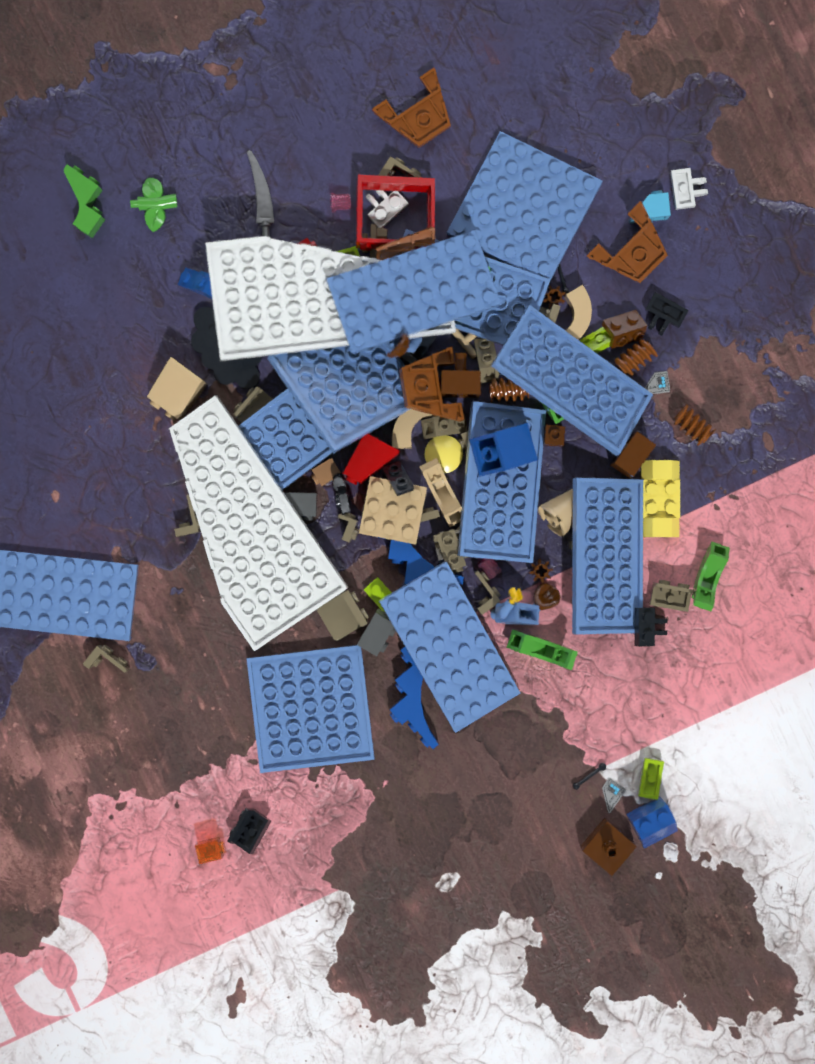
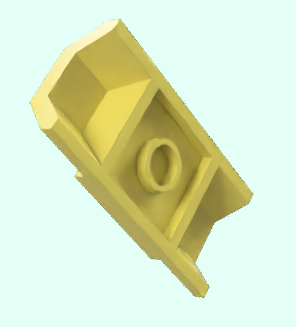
(661, 498)

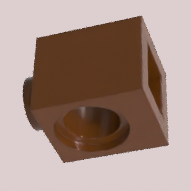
(554, 436)

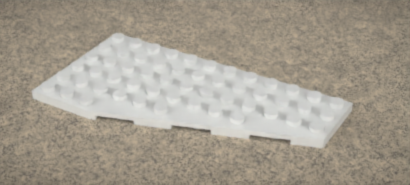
(277, 297)
(253, 536)

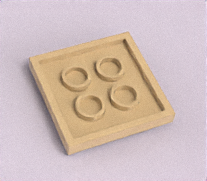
(392, 515)

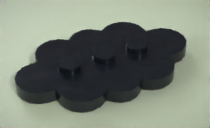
(226, 372)

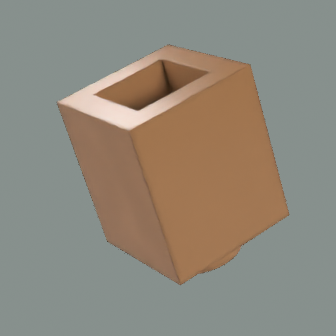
(325, 472)

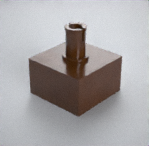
(460, 382)
(633, 455)
(608, 846)

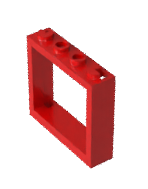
(391, 183)

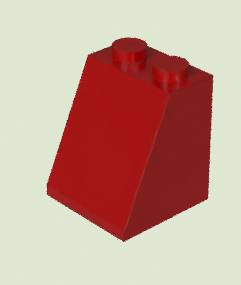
(369, 459)

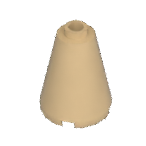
(558, 513)

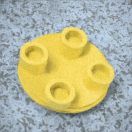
(446, 450)

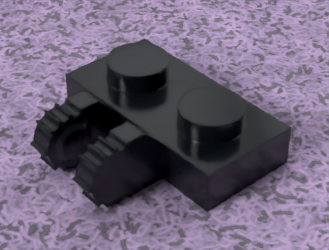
(667, 311)
(341, 492)
(645, 627)

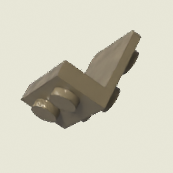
(343, 615)

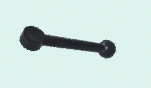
(565, 289)
(576, 785)

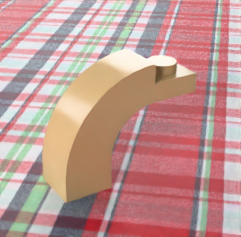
(581, 311)
(403, 427)
(442, 492)

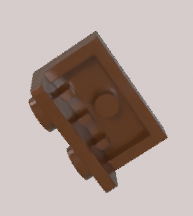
(625, 328)

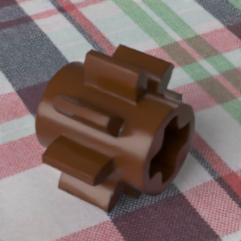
(559, 296)
(545, 574)

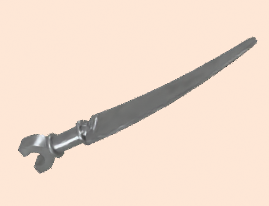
(264, 203)

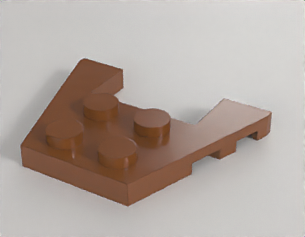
(422, 120)
(406, 244)
(639, 254)
(422, 386)

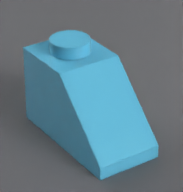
(657, 206)

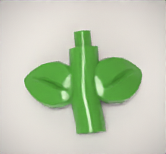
(154, 203)

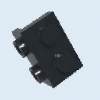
(249, 830)

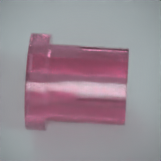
(340, 202)
(490, 567)

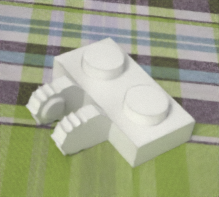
(683, 190)
(387, 209)

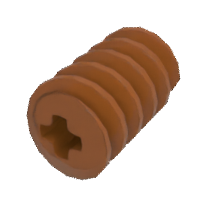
(635, 357)
(505, 390)
(692, 425)

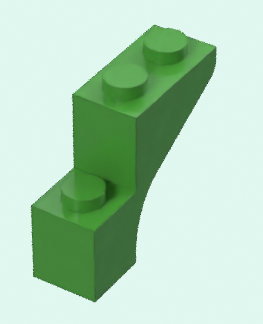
(86, 191)

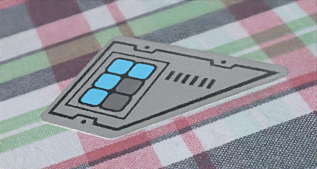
(658, 383)
(612, 793)

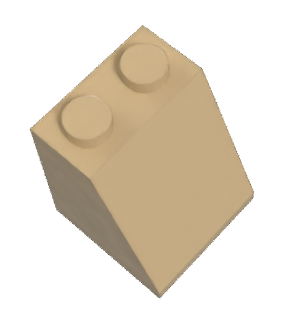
(176, 390)

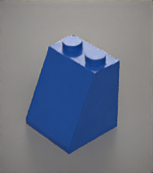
(503, 449)
(652, 822)

